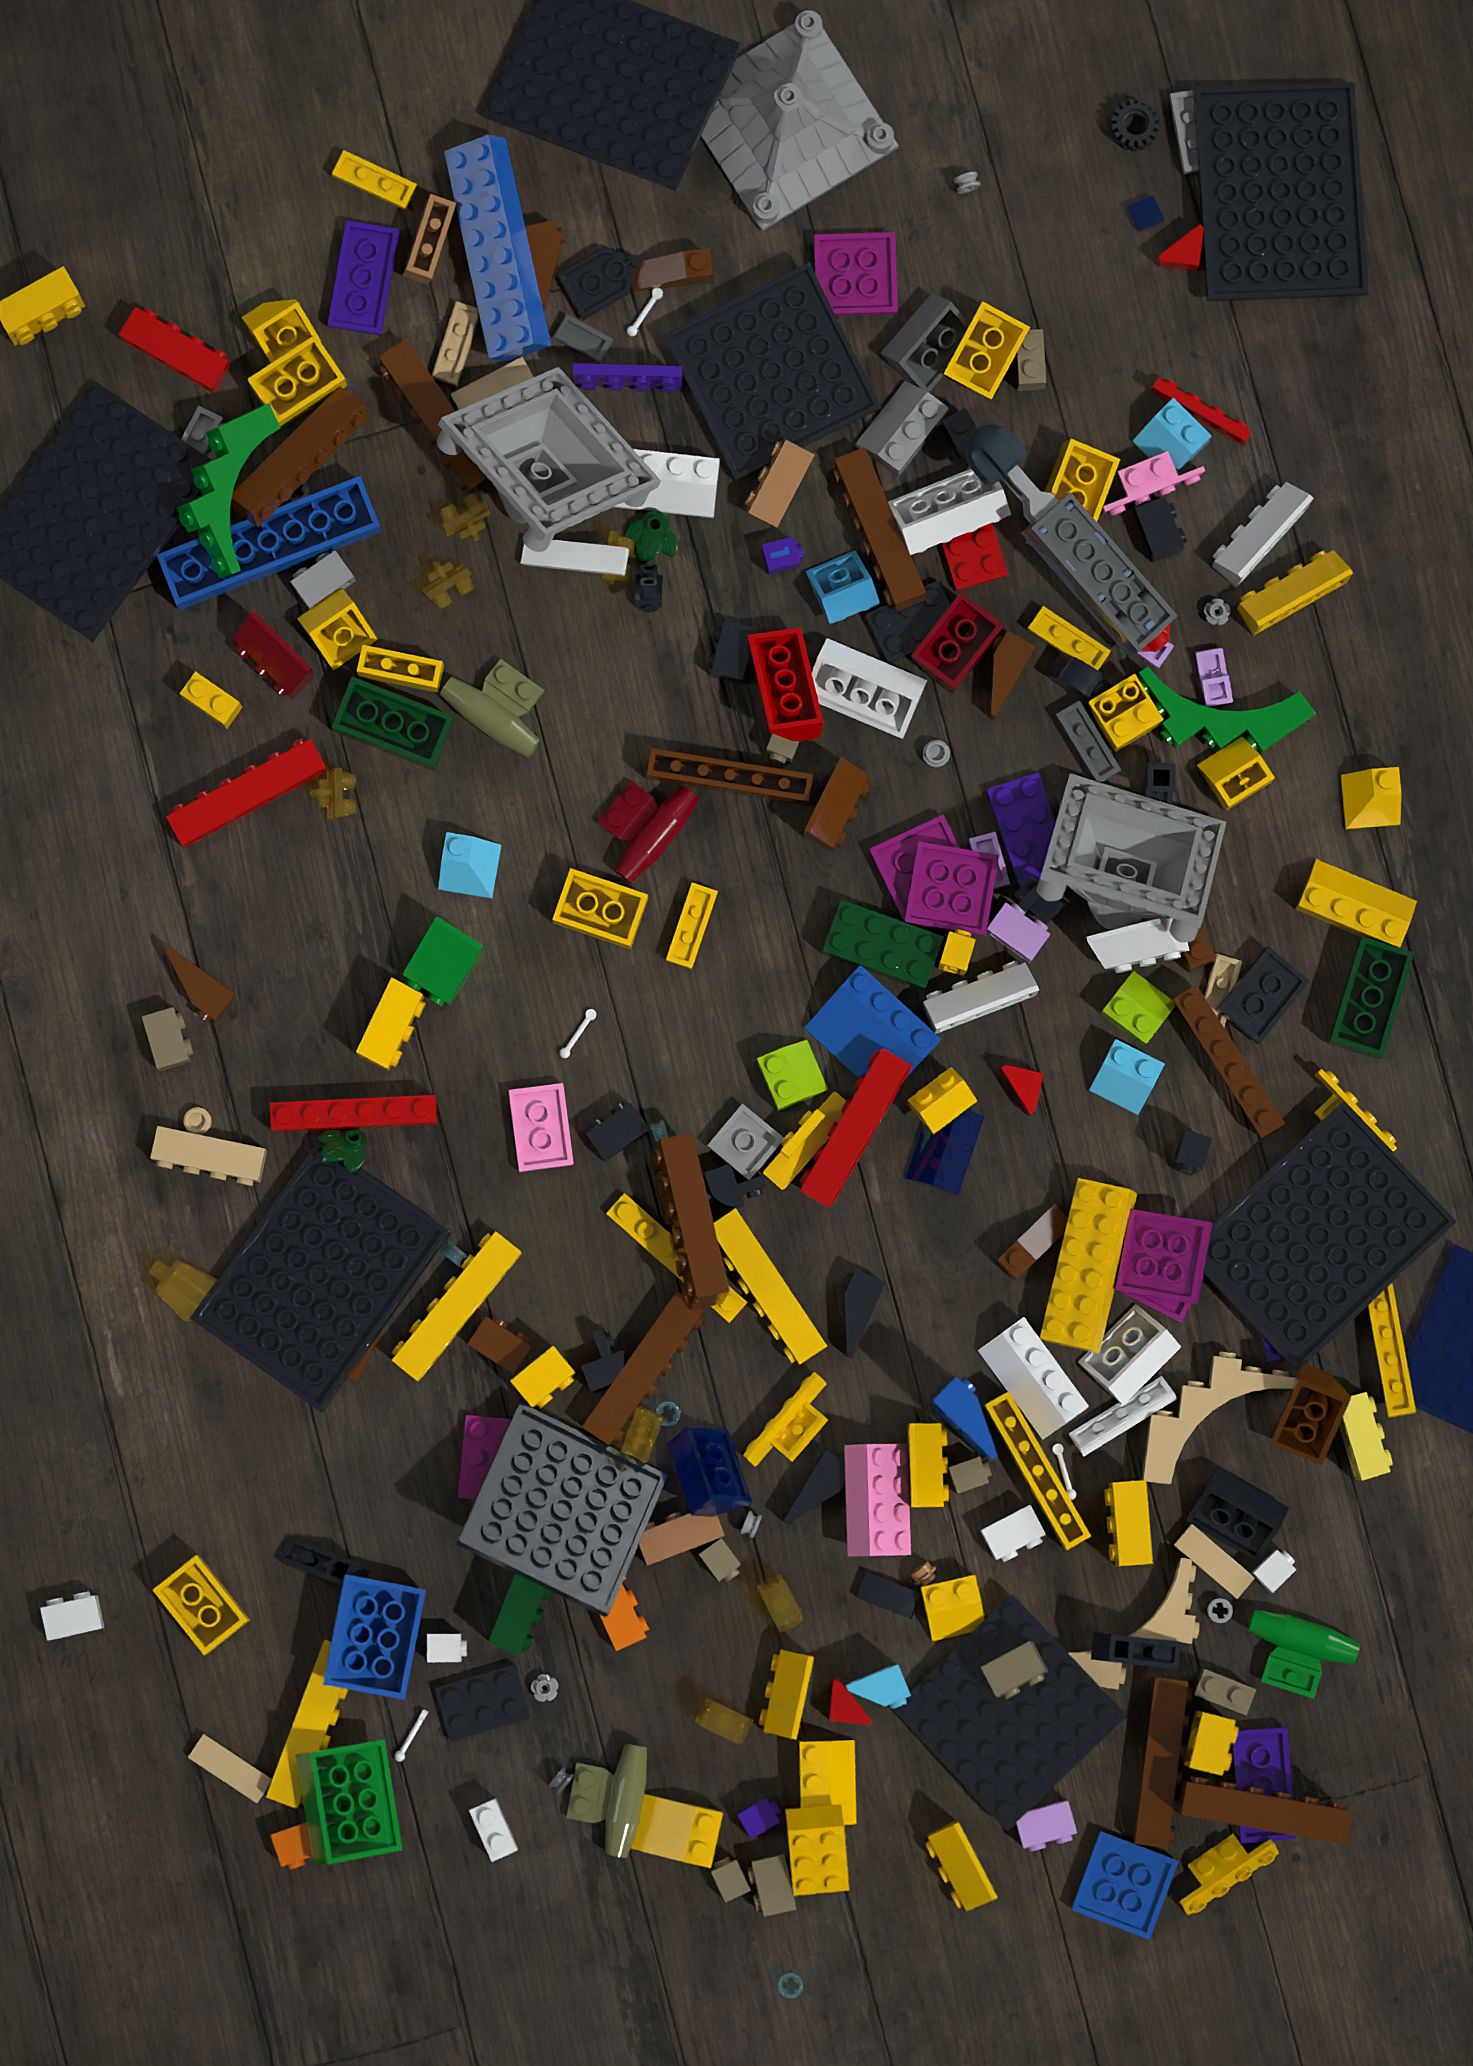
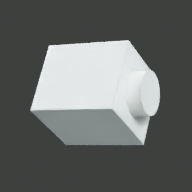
(1274, 1570)
(446, 1647)

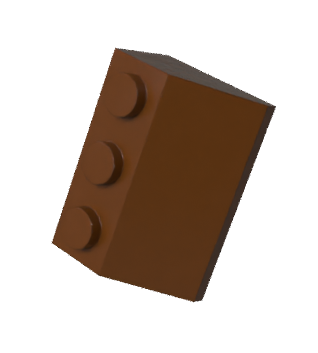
(837, 805)
(1311, 1415)

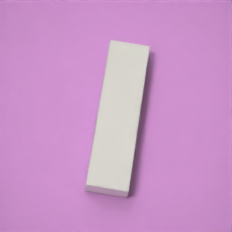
(579, 557)
(1122, 1417)

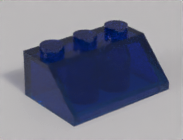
(944, 1157)
(709, 1471)

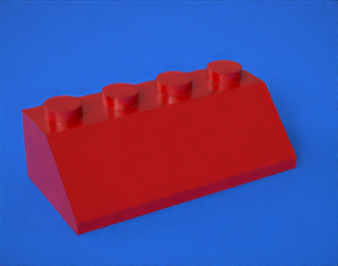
(786, 684)

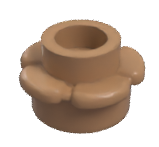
(923, 1574)

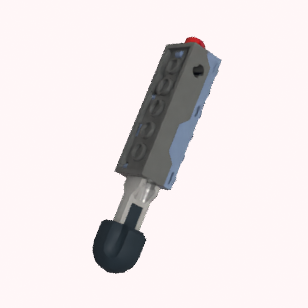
(1076, 548)

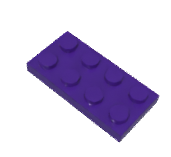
(363, 278)
(636, 376)
(1024, 823)
(1262, 1762)

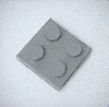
(745, 1142)

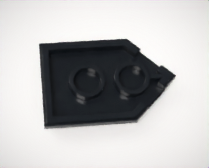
(599, 280)

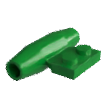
(1299, 1648)

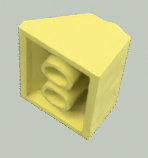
(1363, 1439)

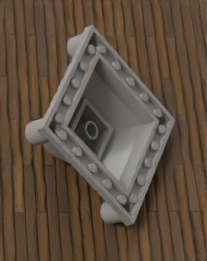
(793, 123)
(548, 455)
(1132, 857)

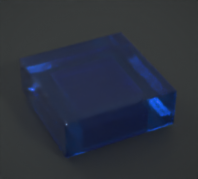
(1146, 213)

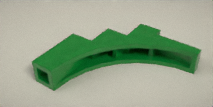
(216, 479)
(1221, 727)

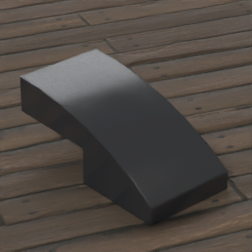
(888, 1595)

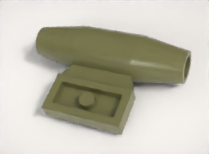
(498, 706)
(614, 1798)

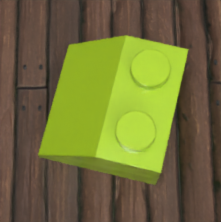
(1138, 1008)
(792, 1074)

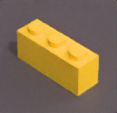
(400, 668)

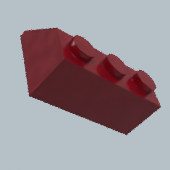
(957, 642)
(272, 656)

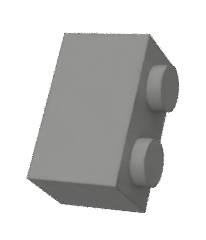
(322, 579)

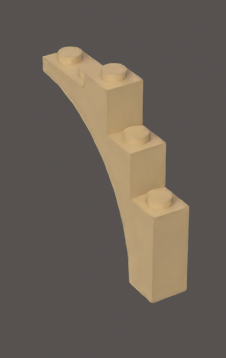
(1226, 1381)
(1166, 1623)

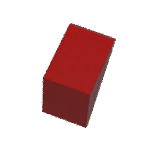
(1184, 253)
(1025, 1085)
(844, 1707)

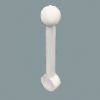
(657, 294)
(590, 1015)
(1058, 1449)
(399, 1755)

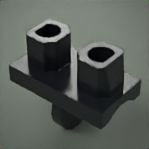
(648, 589)

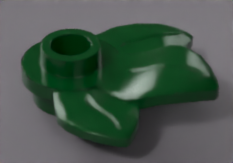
(651, 540)
(340, 1148)

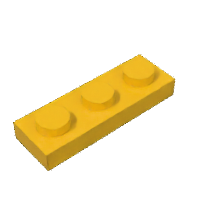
(374, 180)
(1068, 638)
(691, 926)

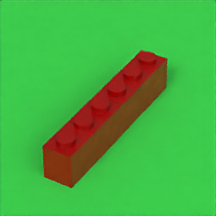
(246, 793)
(353, 1113)
(856, 1127)

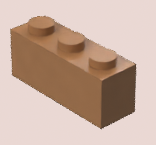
(429, 239)
(778, 482)
(678, 1535)

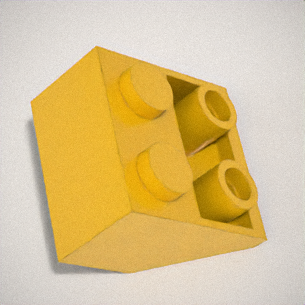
(1125, 713)
(1235, 773)

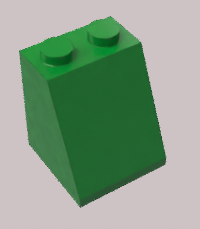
(443, 962)

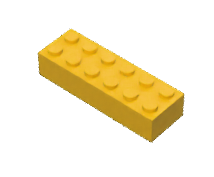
(1088, 1266)

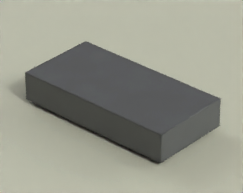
(583, 338)

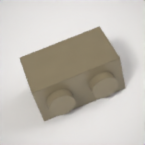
(1031, 362)
(167, 1038)
(1014, 1670)
(1224, 1691)
(773, 1885)

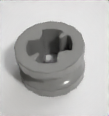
(967, 182)
(751, 1524)
(1226, 1604)

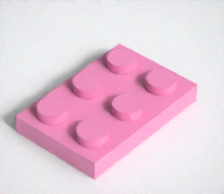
(541, 1127)

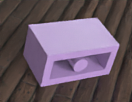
(1018, 931)
(1045, 1825)

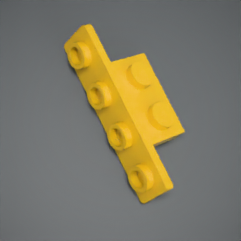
(1349, 1099)
(803, 1145)
(792, 1426)
(1223, 1868)

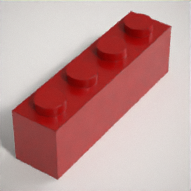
(174, 349)

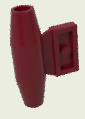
(646, 826)

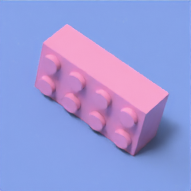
(877, 1500)

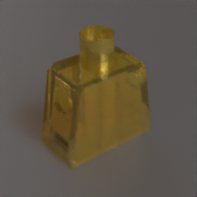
(182, 1287)
(780, 1603)
(724, 1721)

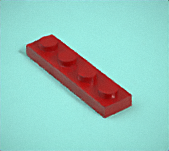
(1212, 416)

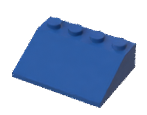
(866, 1019)
(963, 1413)
(374, 1636)

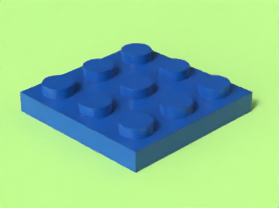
(1124, 1885)

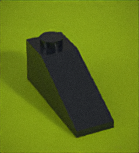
(859, 1302)
(822, 1484)
(320, 1562)
(1135, 1650)

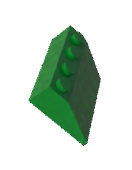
(349, 1802)

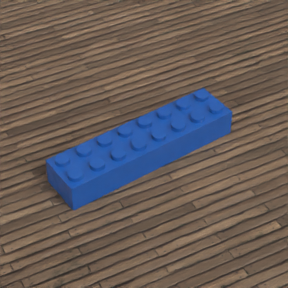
(497, 248)
(284, 540)

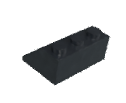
(1237, 1514)

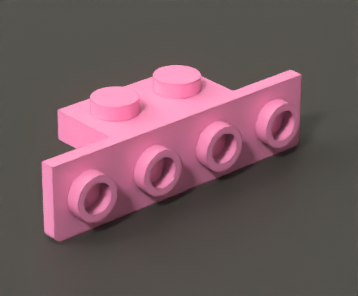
(1149, 478)

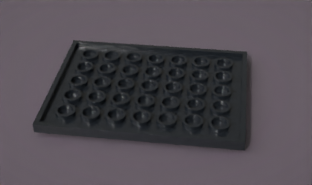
(613, 84)
(1280, 191)
(95, 510)
(1321, 1236)
(320, 1277)

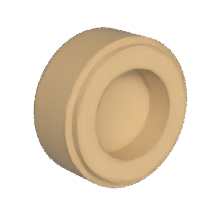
(197, 1121)

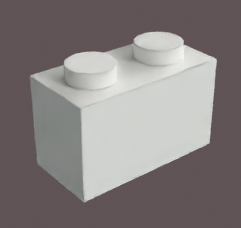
(1013, 1533)
(72, 1617)
(493, 1829)

